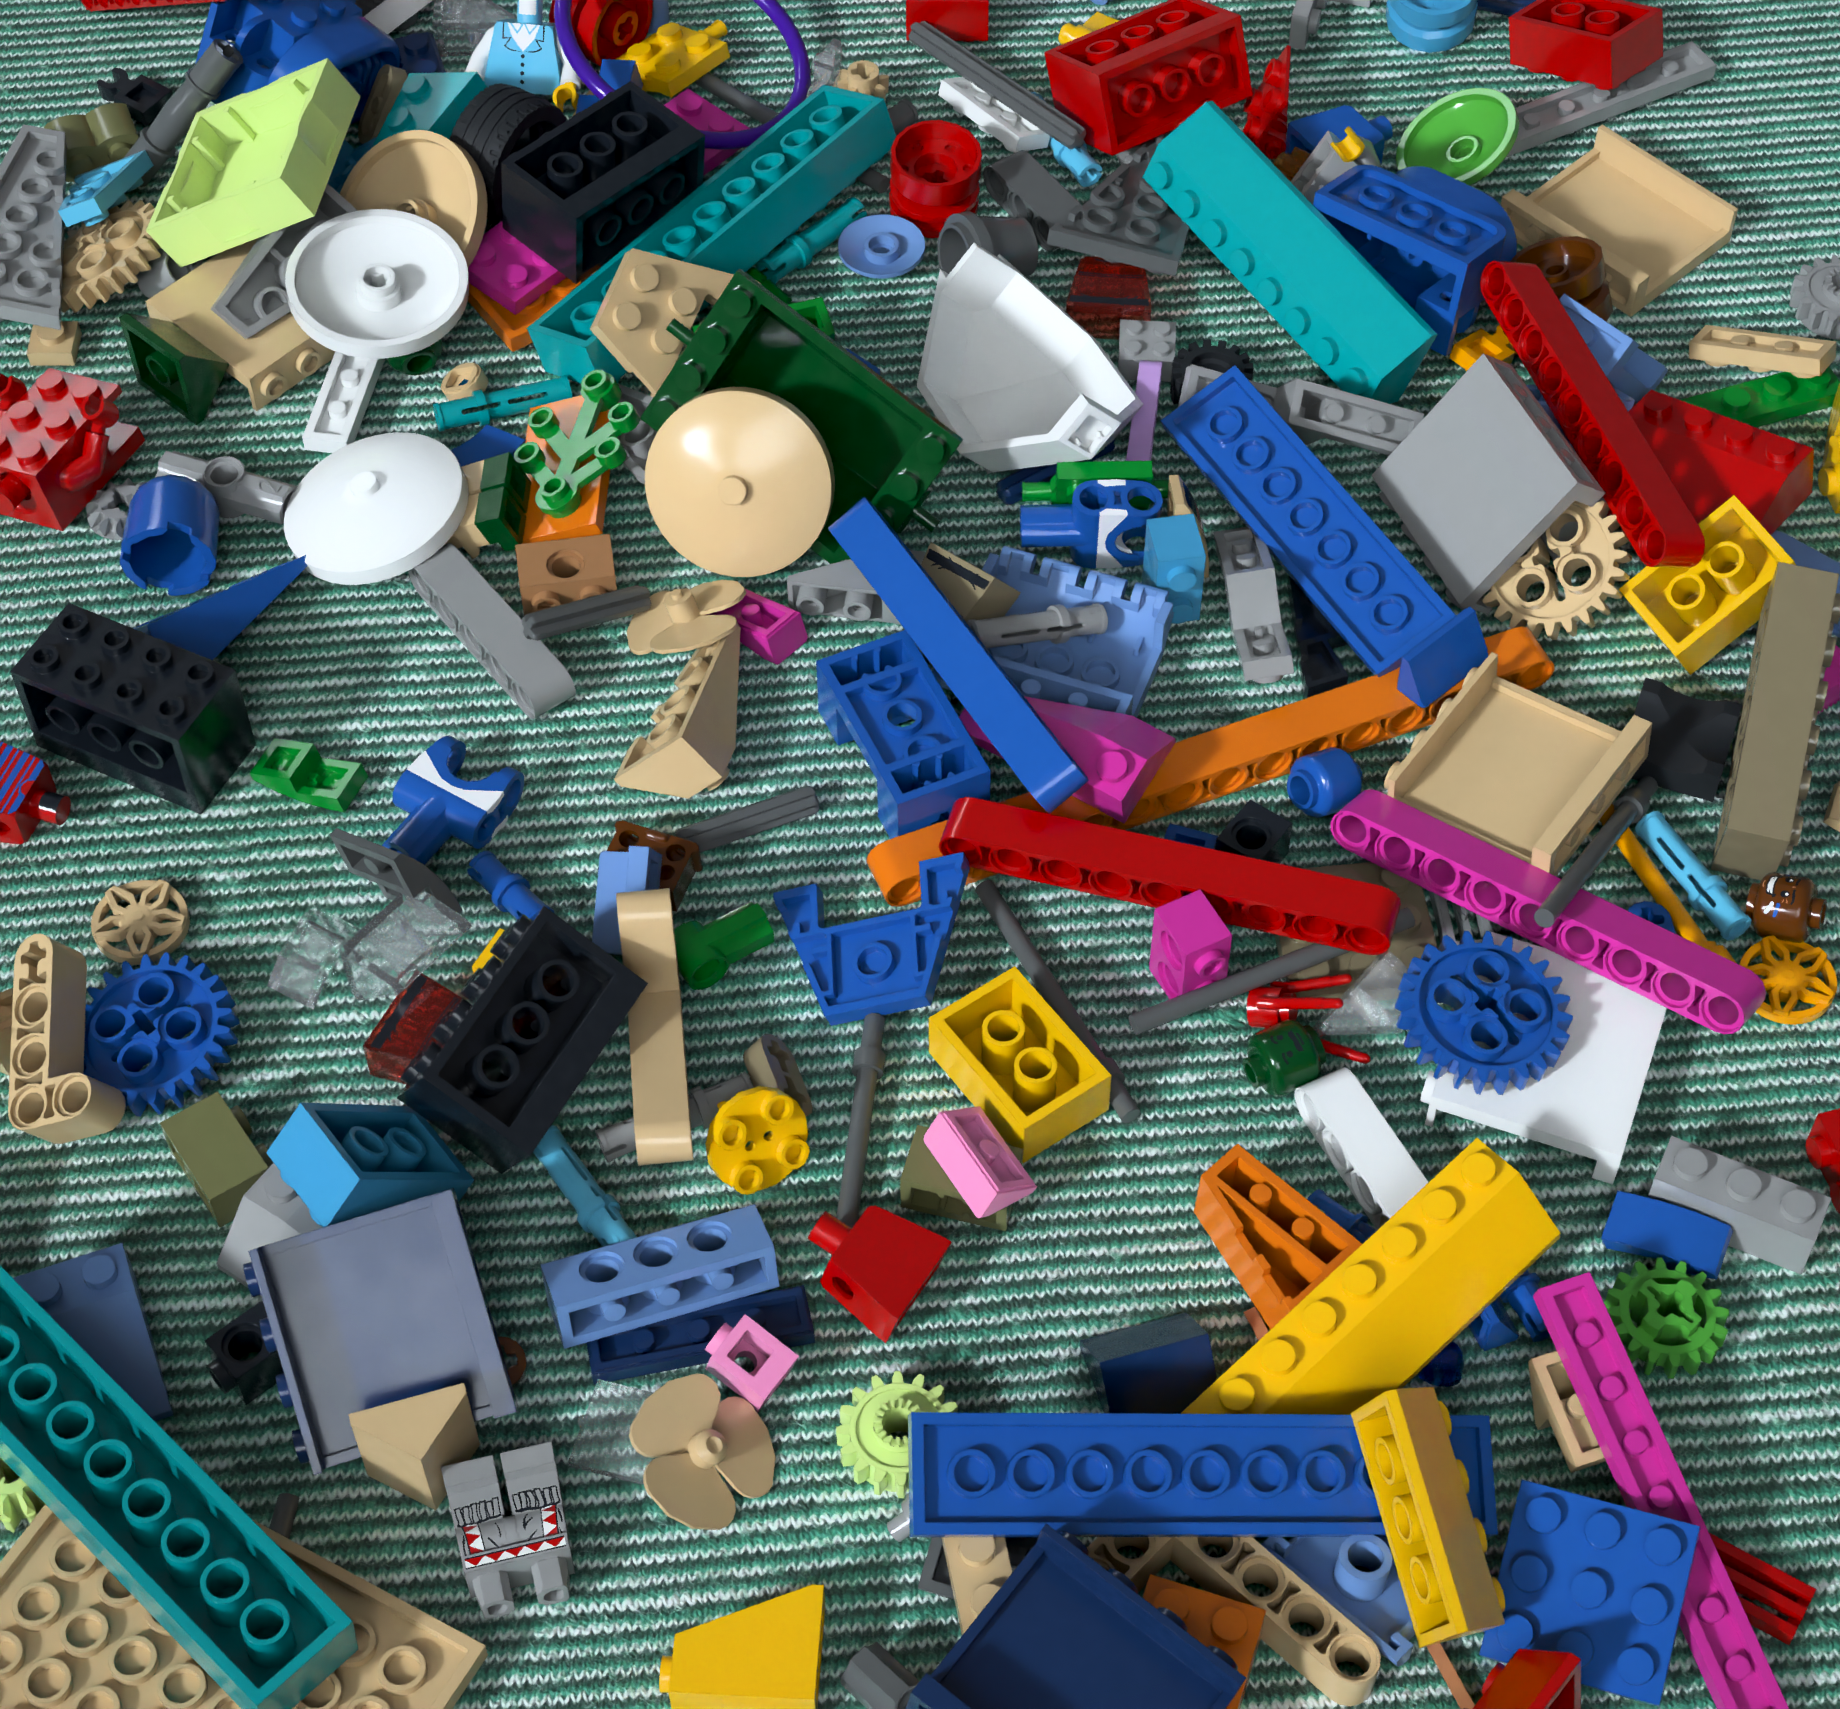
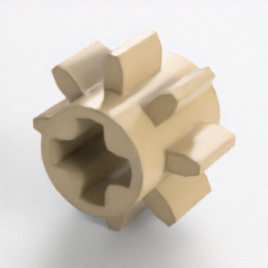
(865, 79)

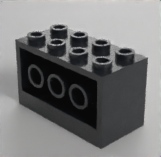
(600, 180)
(134, 707)
(520, 1039)

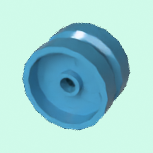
(1431, 23)

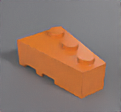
(1268, 1233)

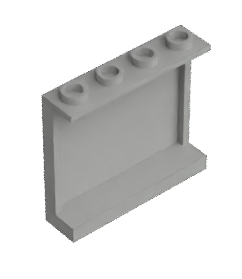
(1482, 480)

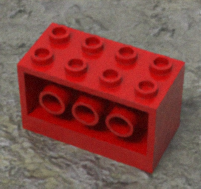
(1149, 72)

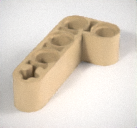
(47, 1048)

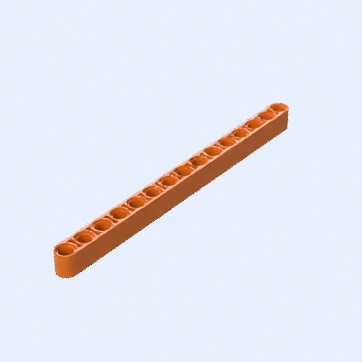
(1238, 756)

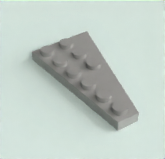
(32, 227)

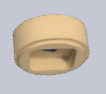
(463, 380)

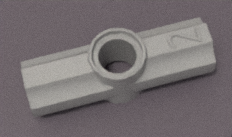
(232, 487)

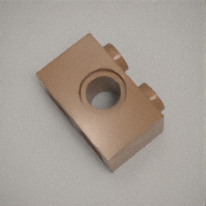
(564, 571)

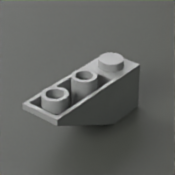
(839, 592)

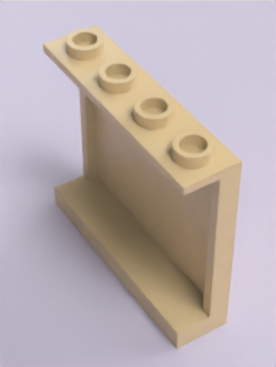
(1633, 206)
(265, 361)
(1518, 768)

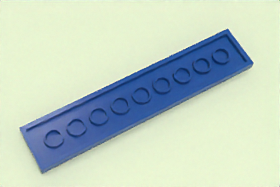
(1158, 1475)

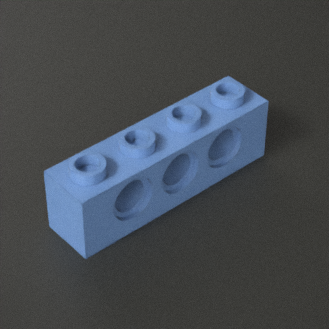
(660, 1275)

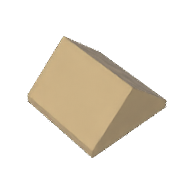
(414, 1438)

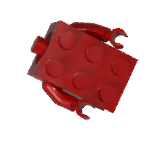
(59, 445)

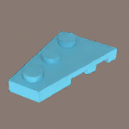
(103, 189)

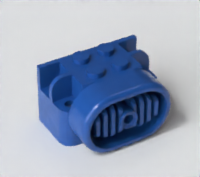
(293, 34)
(1423, 238)

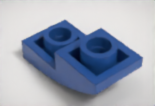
(1666, 1232)

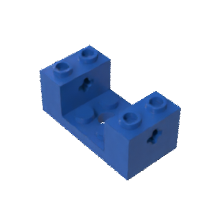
(918, 765)

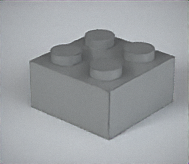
(1147, 342)

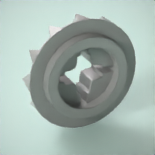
(103, 513)

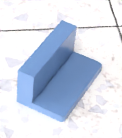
(621, 873)

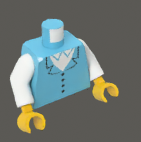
(526, 56)

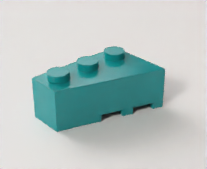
(431, 103)

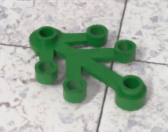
(560, 492)

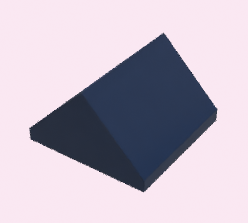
(1151, 1366)

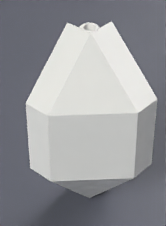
(1017, 371)

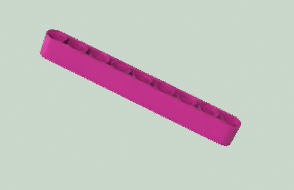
(1588, 930)

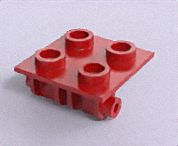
(1269, 106)

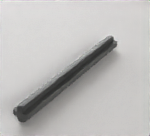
(997, 85)

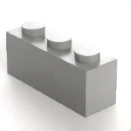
(1765, 1212)

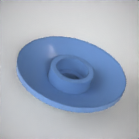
(881, 246)

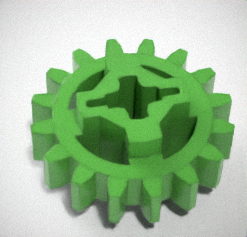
(1665, 1317)

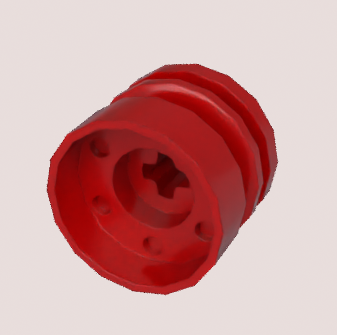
(934, 174)

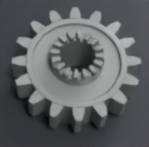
(1817, 297)

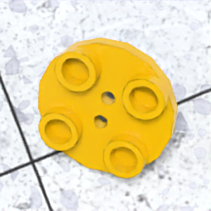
(766, 1158)

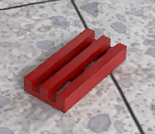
(1768, 1585)

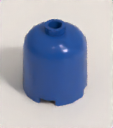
(171, 535)

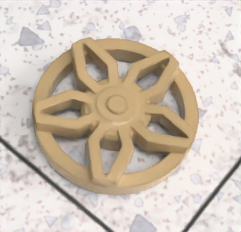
(140, 921)

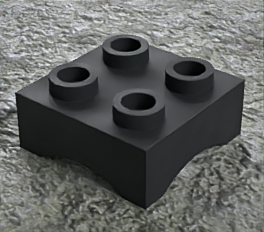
(1686, 739)

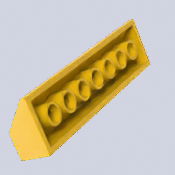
(1394, 1296)

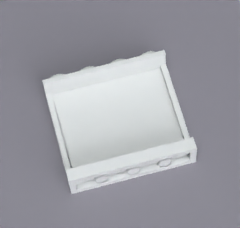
(1596, 1083)

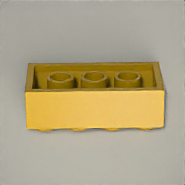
(1428, 1515)

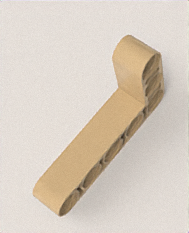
(656, 1029)
(1289, 1603)

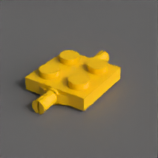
(678, 56)

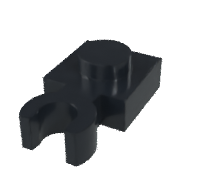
(142, 95)

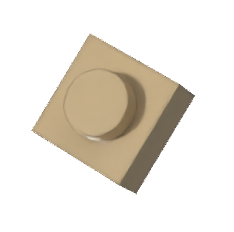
(54, 346)

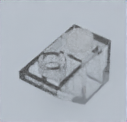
(311, 956)

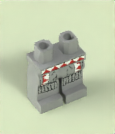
(514, 1549)

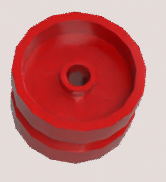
(608, 26)

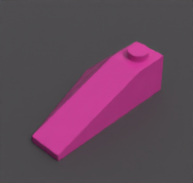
(1110, 748)

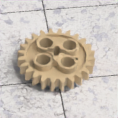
(107, 255)
(1592, 546)

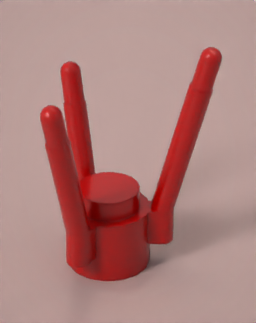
(1279, 1002)

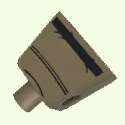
(967, 587)

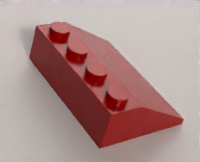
(1722, 457)

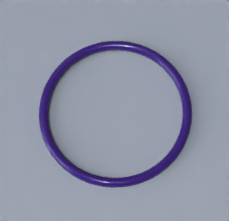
(713, 140)

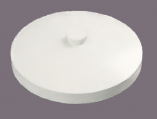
(377, 283)
(376, 508)

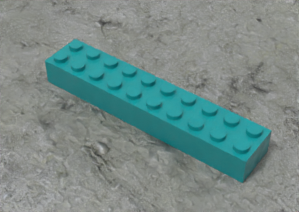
(733, 214)
(159, 1518)

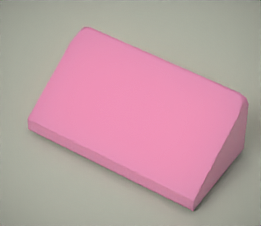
(977, 1160)

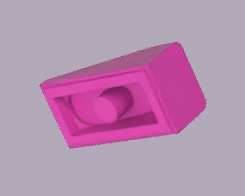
(767, 626)

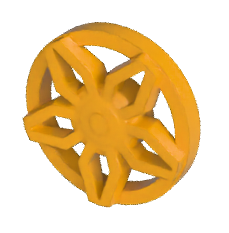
(1789, 980)

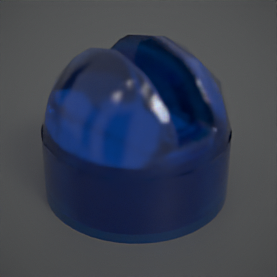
(1445, 1368)

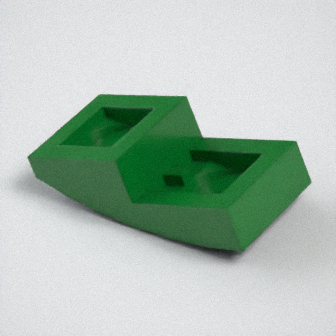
(304, 775)

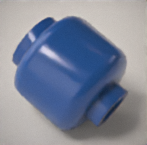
(1324, 782)

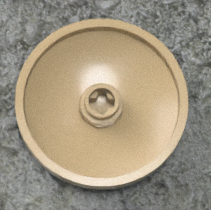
(426, 178)
(739, 482)

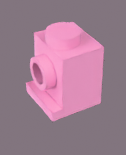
(769, 1355)

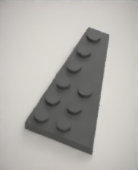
(1126, 221)

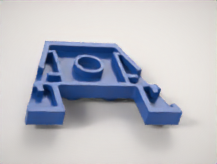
(879, 961)

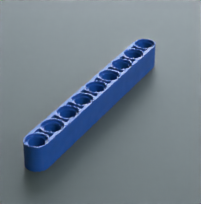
(959, 656)

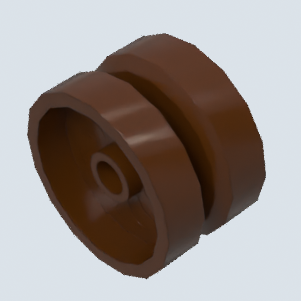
(1574, 268)

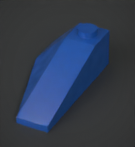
(219, 618)

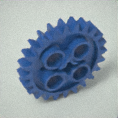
(1483, 1012)
(155, 1031)

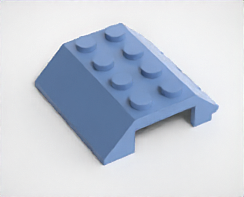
(1088, 670)

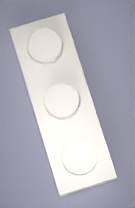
(992, 116)
(341, 403)

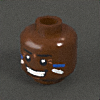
(1785, 907)

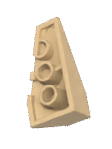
(693, 728)

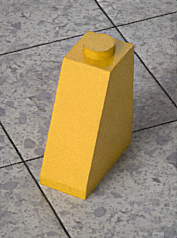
(751, 1657)

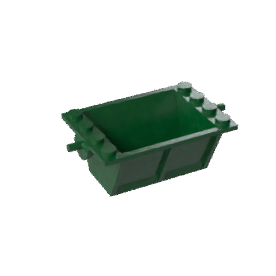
(874, 432)

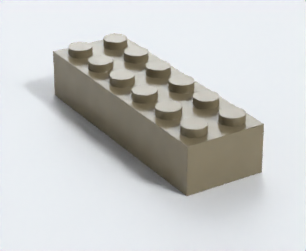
(1778, 723)

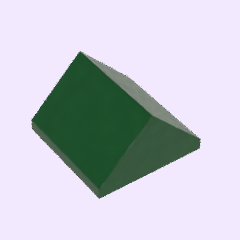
(173, 365)

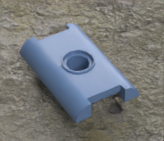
(1367, 1599)

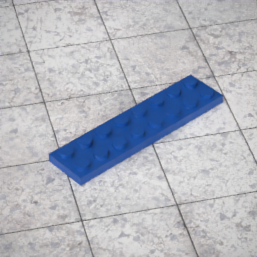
(1307, 521)

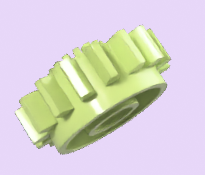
(874, 1417)

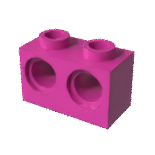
(1188, 945)

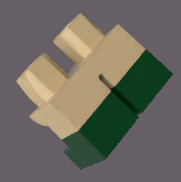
(494, 506)

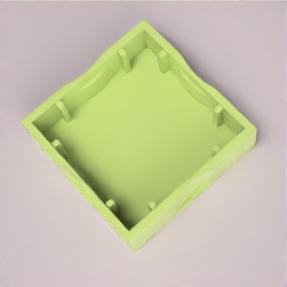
(254, 164)

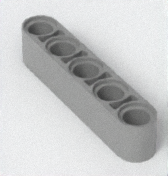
(492, 632)

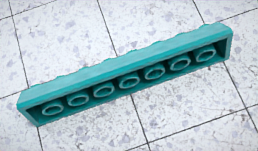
(1289, 256)

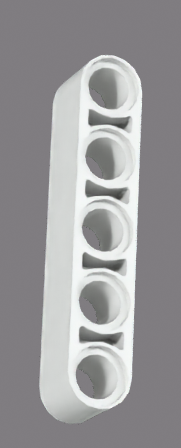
(1359, 1144)

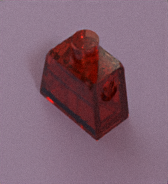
(1107, 293)
(407, 1027)

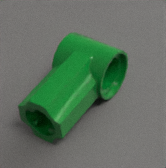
(710, 949)

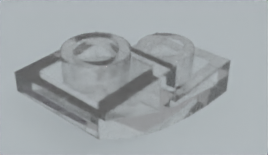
(826, 67)

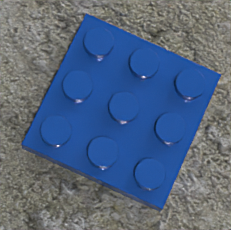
(1595, 1586)

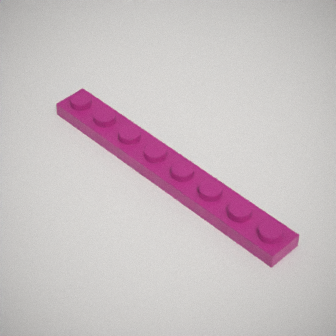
(1653, 1483)

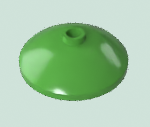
(1461, 135)

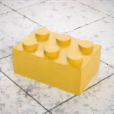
(1718, 599)
(1019, 1063)

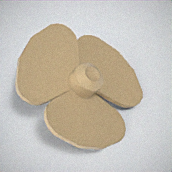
(680, 621)
(690, 1439)

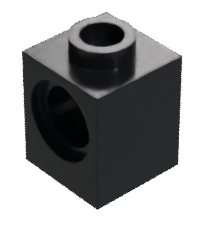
(1256, 834)
(233, 1341)

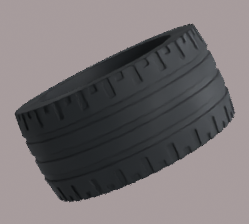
(498, 124)

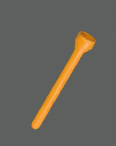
(1661, 890)

